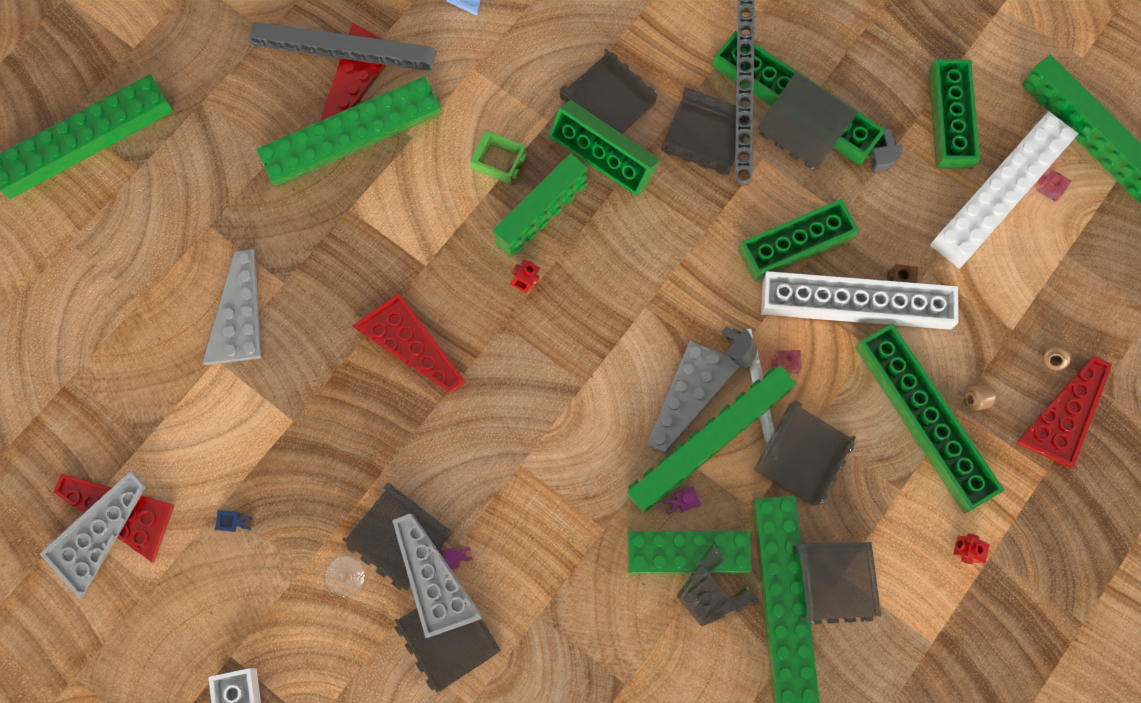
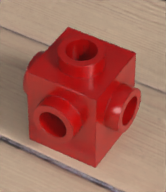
(525, 275)
(967, 550)

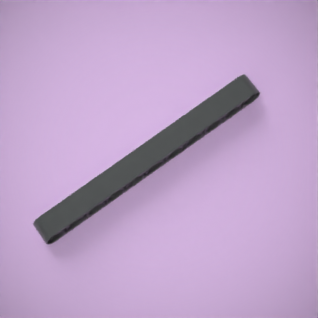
(342, 46)
(747, 76)

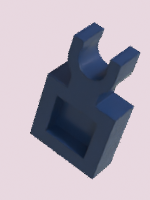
(229, 521)

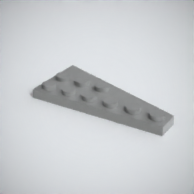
(237, 321)
(693, 387)
(85, 544)
(436, 590)

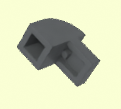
(886, 155)
(743, 347)

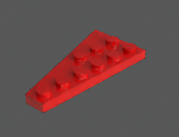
(351, 79)
(1065, 422)
(143, 527)

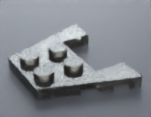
(705, 597)

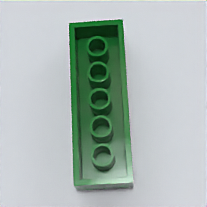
(954, 114)
(603, 147)
(540, 206)
(798, 239)
(683, 550)

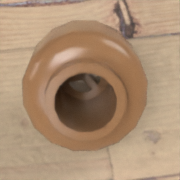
(1057, 356)
(980, 397)

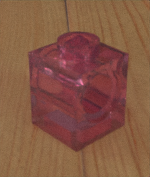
(1053, 192)
(794, 358)

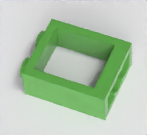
(493, 139)

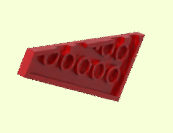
(405, 337)

